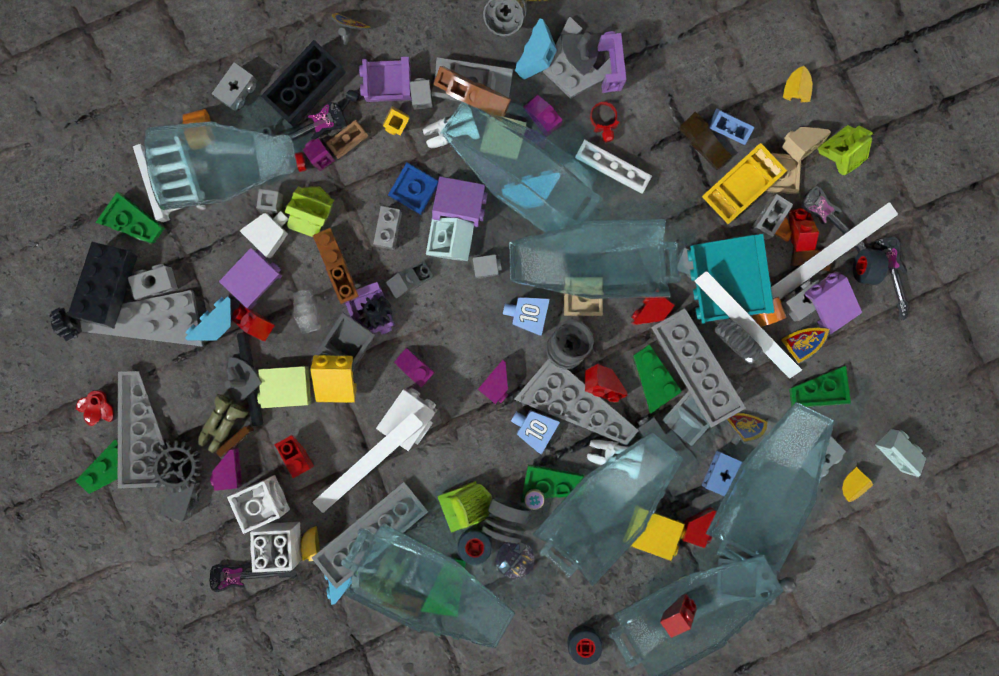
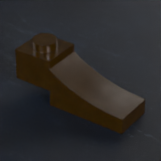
(704, 141)

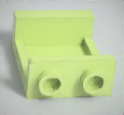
(284, 387)

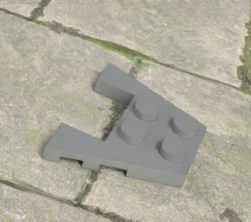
(564, 74)

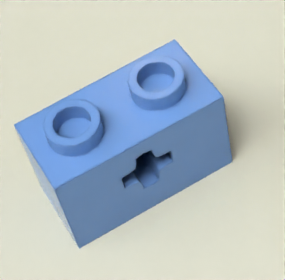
(730, 126)
(725, 464)

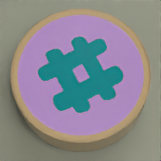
(534, 499)

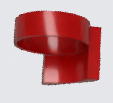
(608, 133)

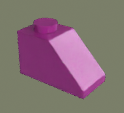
(543, 115)
(318, 154)
(414, 367)
(496, 384)
(228, 472)

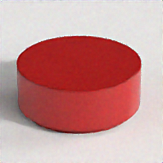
(300, 161)

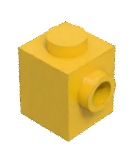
(395, 121)

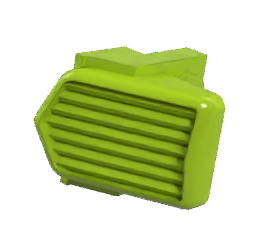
(848, 148)
(308, 210)
(465, 505)

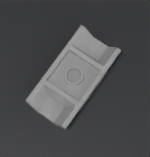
(490, 76)
(687, 418)

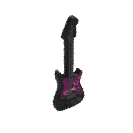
(328, 118)
(818, 204)
(892, 248)
(224, 577)

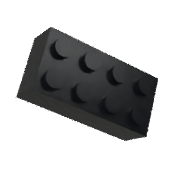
(303, 83)
(102, 285)

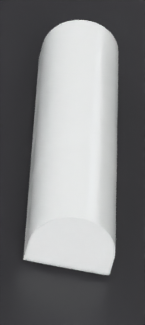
(613, 166)

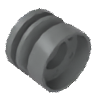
(501, 20)
(569, 344)
(504, 524)

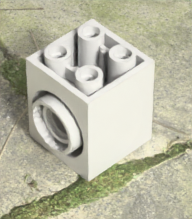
(404, 405)
(258, 504)
(276, 547)

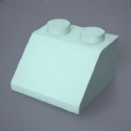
(450, 238)
(902, 452)

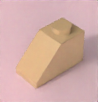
(804, 141)

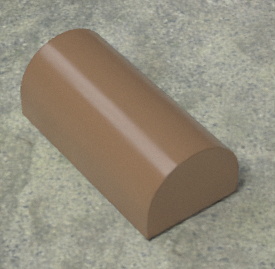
(347, 139)

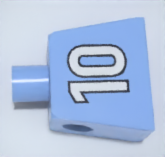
(528, 313)
(535, 429)

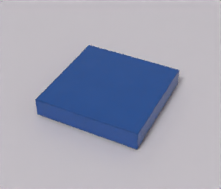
(413, 188)

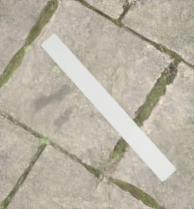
(833, 251)
(742, 318)
(368, 462)

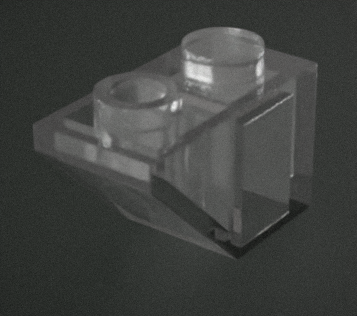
(306, 311)

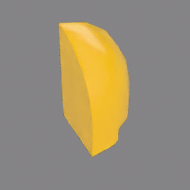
(799, 85)
(855, 485)
(310, 544)

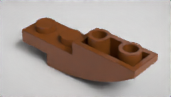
(471, 92)
(336, 266)

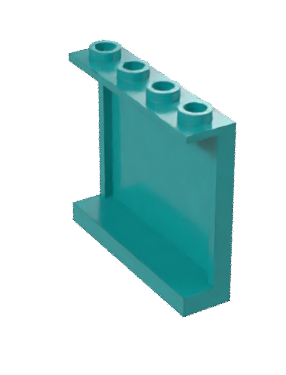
(740, 270)

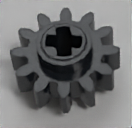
(375, 311)
(64, 325)

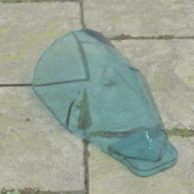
(211, 162)

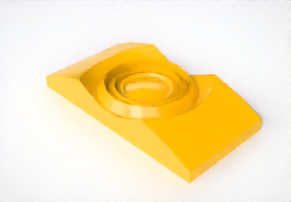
(744, 183)

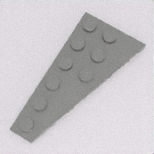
(155, 319)
(565, 397)
(137, 435)

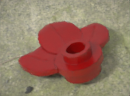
(95, 410)

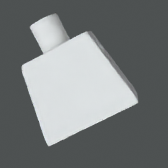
(266, 232)

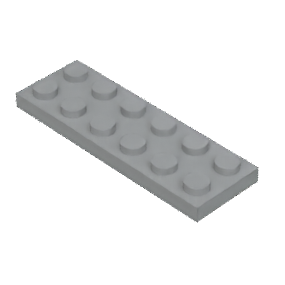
(698, 368)
(396, 510)

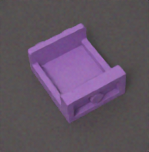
(612, 42)
(386, 80)
(459, 200)
(250, 277)
(834, 301)
(354, 305)

